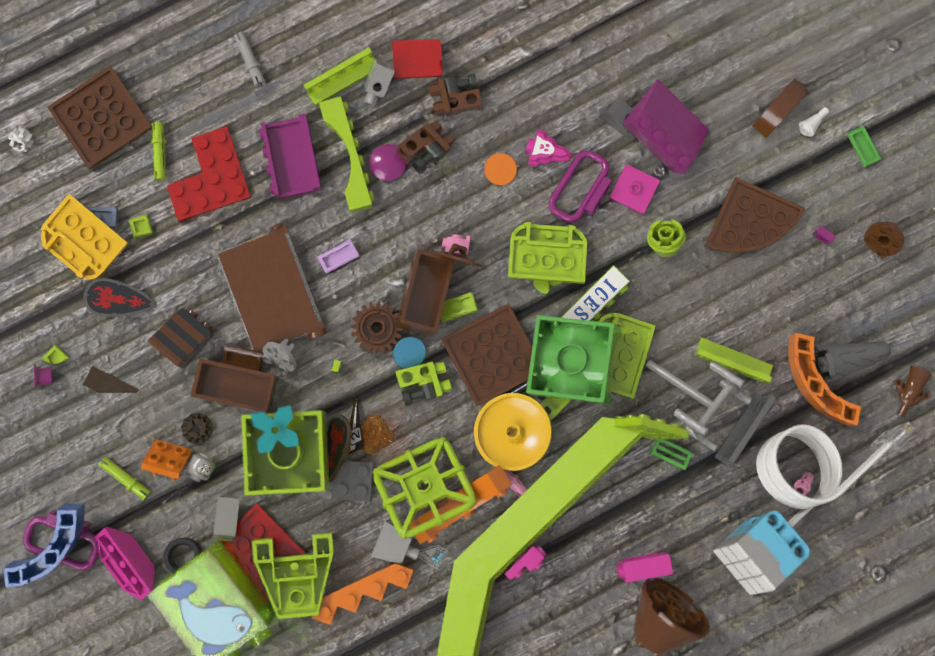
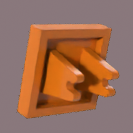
(166, 459)

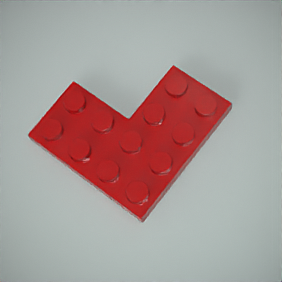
(220, 182)

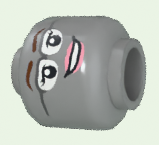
(200, 467)

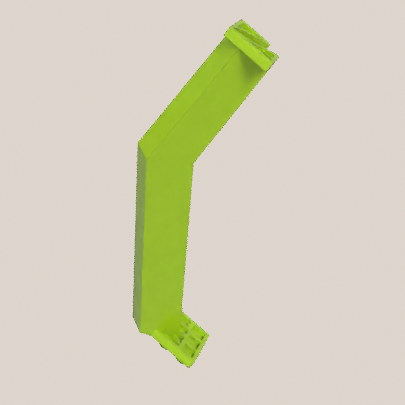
(530, 517)

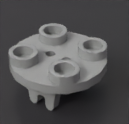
(279, 356)

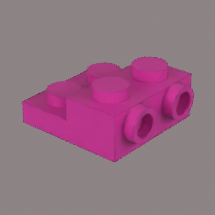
(531, 559)

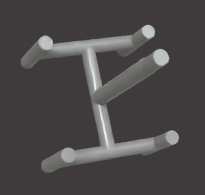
(731, 385)

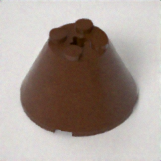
(667, 618)

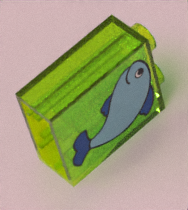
(213, 605)

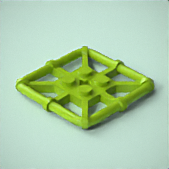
(422, 498)

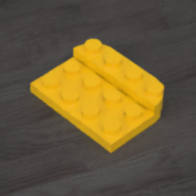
(81, 239)

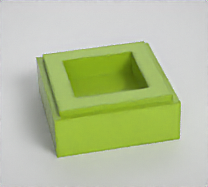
(141, 226)

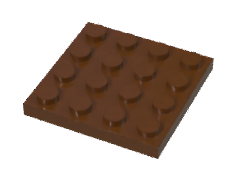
(100, 117)
(490, 354)

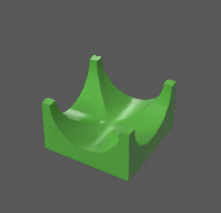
(572, 359)

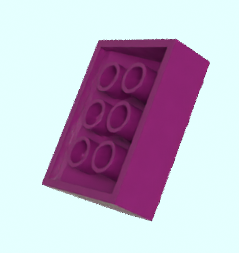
(667, 128)

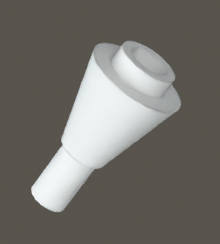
(809, 126)

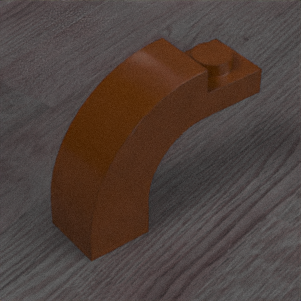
(780, 108)

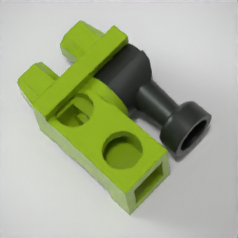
(426, 377)

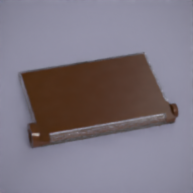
(271, 289)

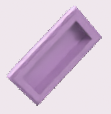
(338, 256)

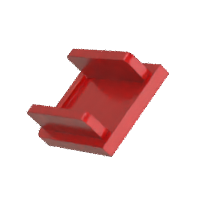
(417, 58)

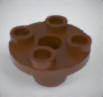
(884, 239)

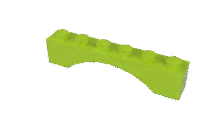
(335, 117)

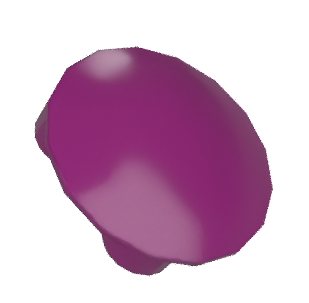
(386, 163)

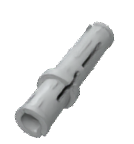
(253, 67)

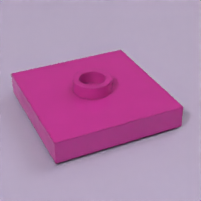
(634, 189)

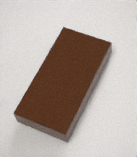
(242, 357)

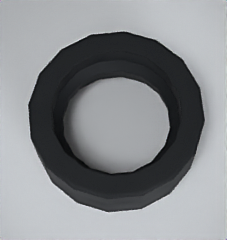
(167, 556)

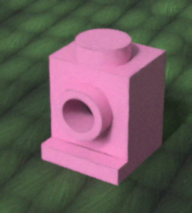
(457, 239)

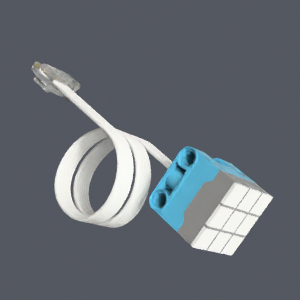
(765, 551)

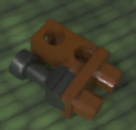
(452, 99)
(428, 141)

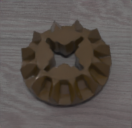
(205, 431)

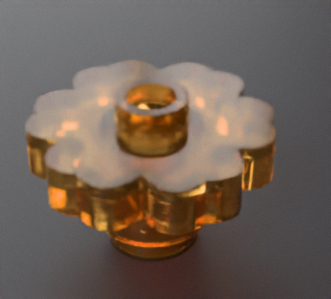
(375, 434)

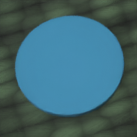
(409, 352)

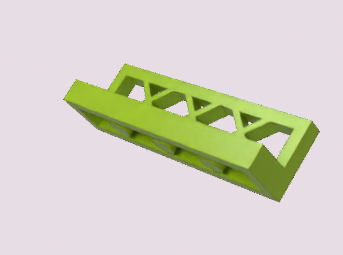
(340, 77)
(734, 360)

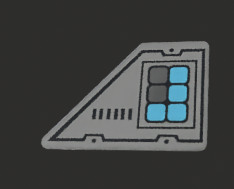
(433, 555)

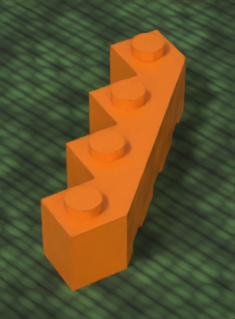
(372, 585)

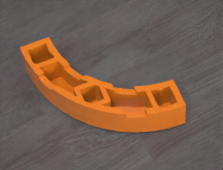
(814, 387)
(486, 487)

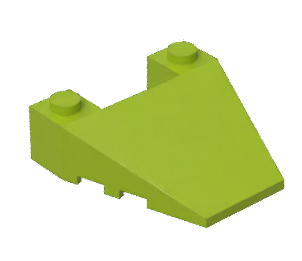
(294, 581)

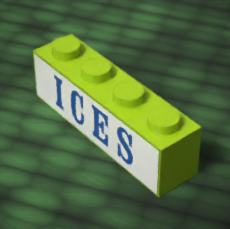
(599, 296)

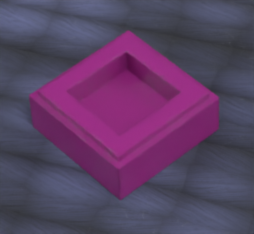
(823, 235)

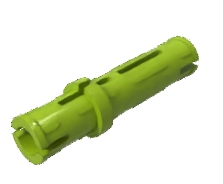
(158, 142)
(132, 484)

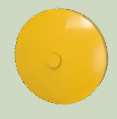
(512, 432)

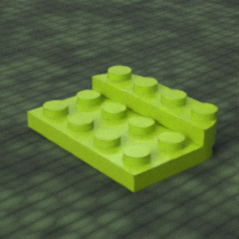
(547, 253)
(628, 353)

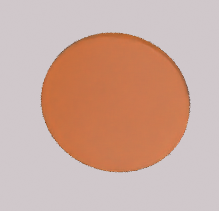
(500, 169)

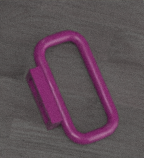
(594, 196)
(50, 521)

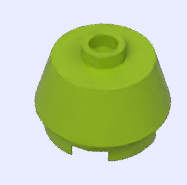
(666, 237)

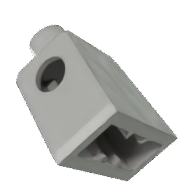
(381, 73)
(392, 547)

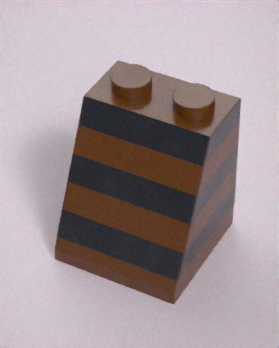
(182, 337)

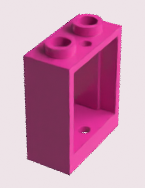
(644, 567)

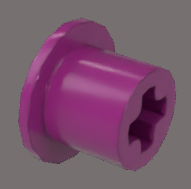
(42, 376)

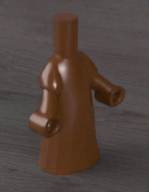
(913, 388)

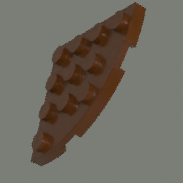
(751, 219)

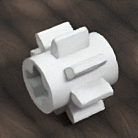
(20, 139)

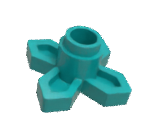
(265, 423)

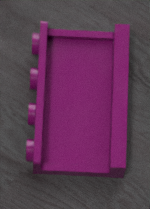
(290, 157)

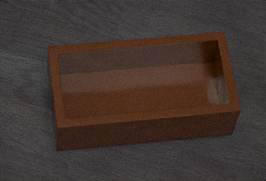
(425, 293)
(234, 385)

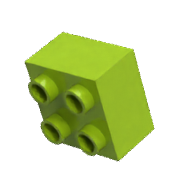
(287, 468)

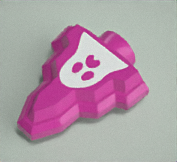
(545, 150)

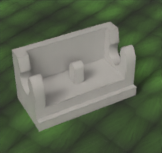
(226, 519)

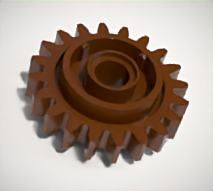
(368, 319)

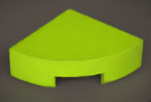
(55, 356)

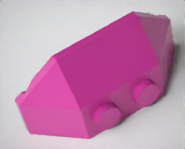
(126, 562)

